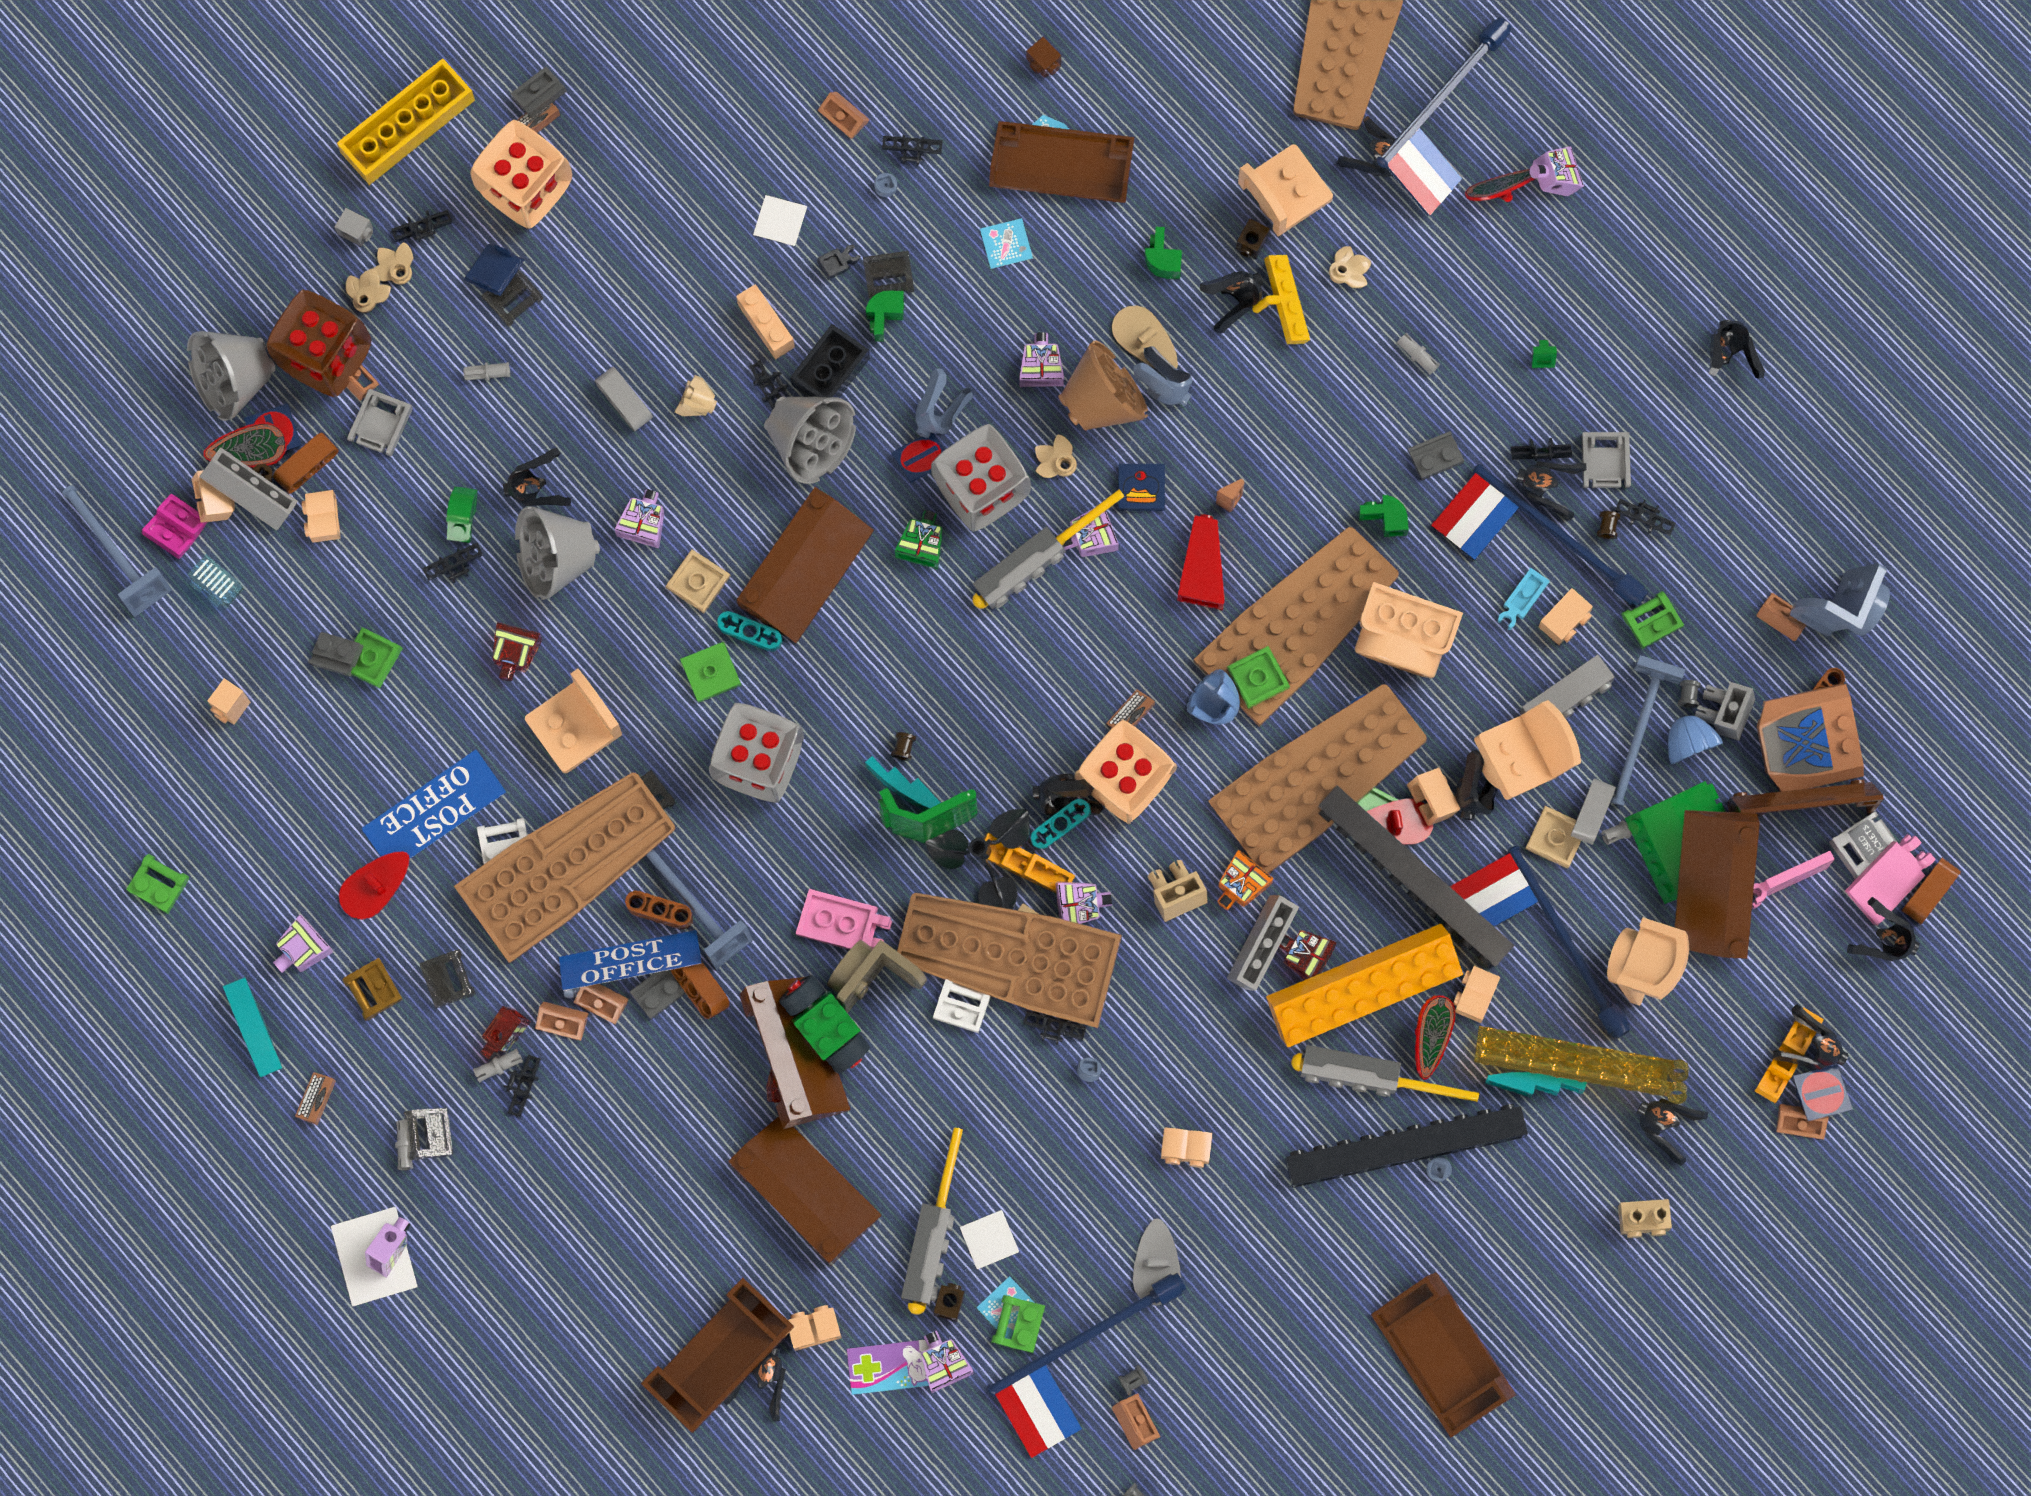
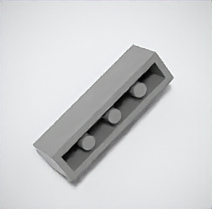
(248, 489)
(1576, 688)
(1262, 942)

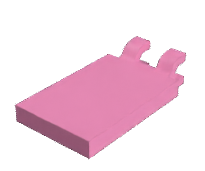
(1791, 877)
(1890, 877)
(839, 920)

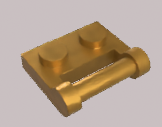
(379, 985)

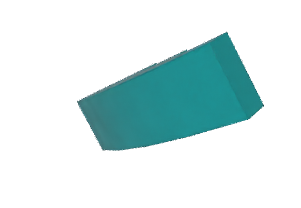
(915, 793)
(252, 1026)
(1525, 1083)

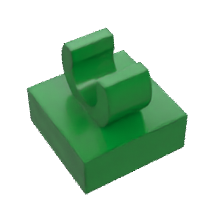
(1544, 355)

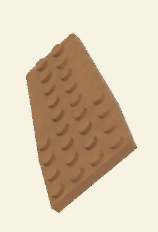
(1343, 58)
(1303, 616)
(1277, 800)
(564, 865)
(1013, 955)

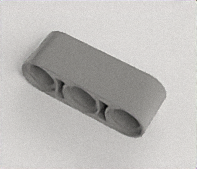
(623, 399)
(1593, 811)

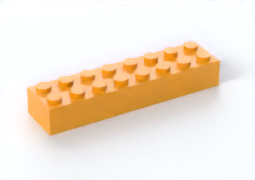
(1364, 985)

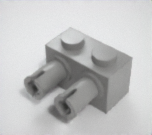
(1733, 712)

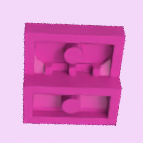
(174, 526)

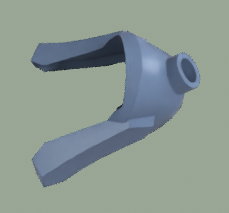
(1168, 391)
(927, 418)

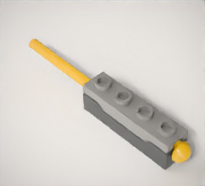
(1030, 560)
(1364, 1073)
(930, 1241)

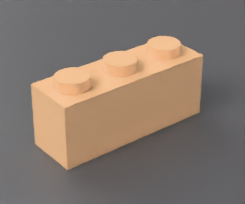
(765, 321)

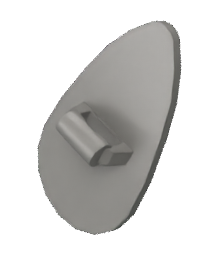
(1154, 1258)

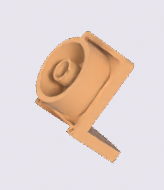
(1286, 188)
(573, 724)
(1528, 750)
(1648, 960)

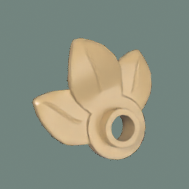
(393, 262)
(1352, 266)
(367, 287)
(1053, 456)

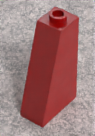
(1202, 569)

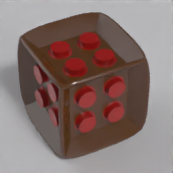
(319, 343)

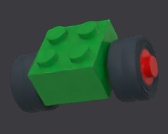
(824, 1024)

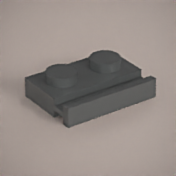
(538, 92)
(1435, 455)
(335, 654)
(657, 993)

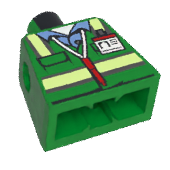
(921, 541)

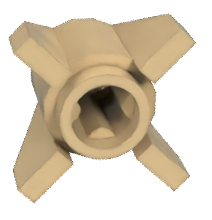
(696, 399)

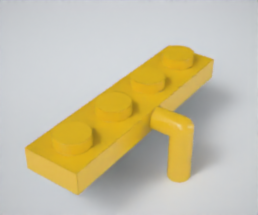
(1285, 298)

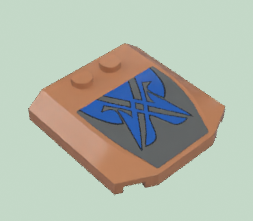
(1810, 739)

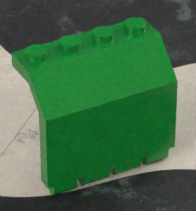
(931, 822)
(1660, 830)

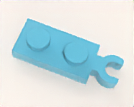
(1524, 597)

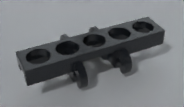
(904, 147)
(429, 227)
(763, 377)
(1531, 451)
(1653, 516)
(448, 567)
(1061, 1031)
(517, 1091)

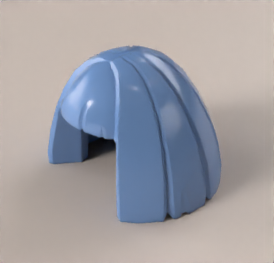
(1215, 699)
(1690, 736)

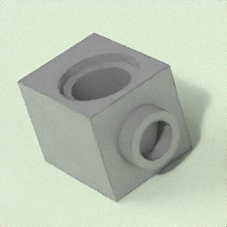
(354, 227)

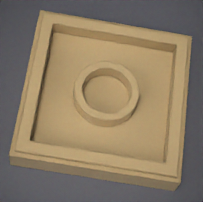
(698, 581)
(1552, 838)

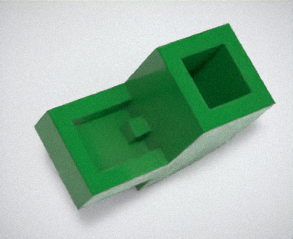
(1161, 261)
(882, 307)
(1390, 511)
(460, 514)

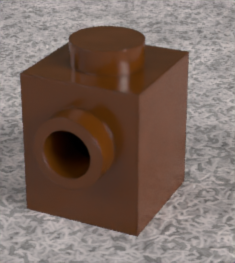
(1043, 58)

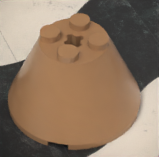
(1101, 392)

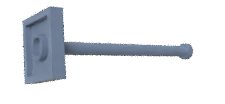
(143, 590)
(1658, 672)
(727, 943)

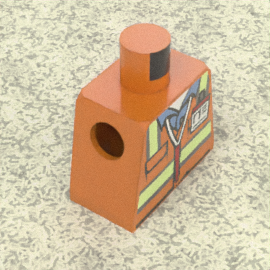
(1242, 882)

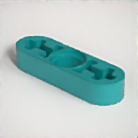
(731, 631)
(1078, 817)

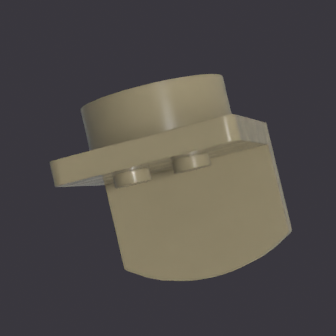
(862, 966)

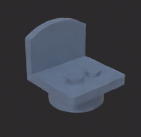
(1855, 607)

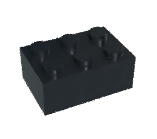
(830, 365)

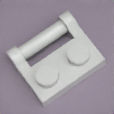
(492, 849)
(959, 1012)

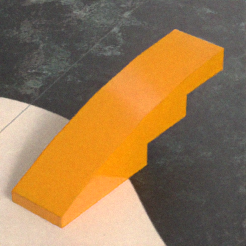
(1028, 865)
(1780, 1072)

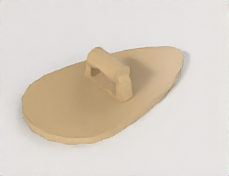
(1138, 329)

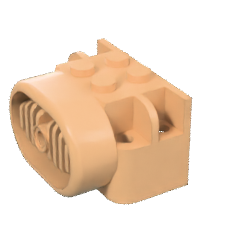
(1405, 630)

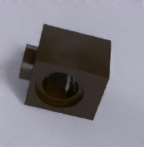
(1255, 230)
(949, 1313)

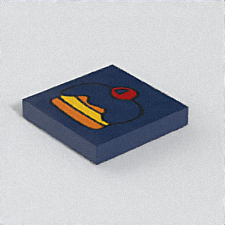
(1142, 487)

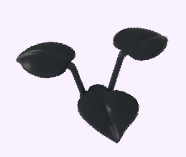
(950, 849)

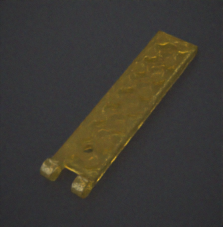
(1581, 1062)

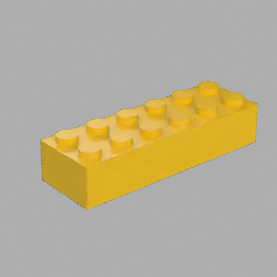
(406, 121)

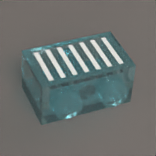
(215, 582)

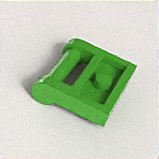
(1656, 626)
(154, 891)
(1026, 1325)

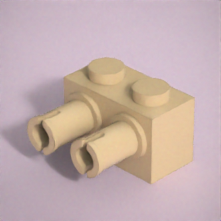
(1180, 895)
(1644, 1218)

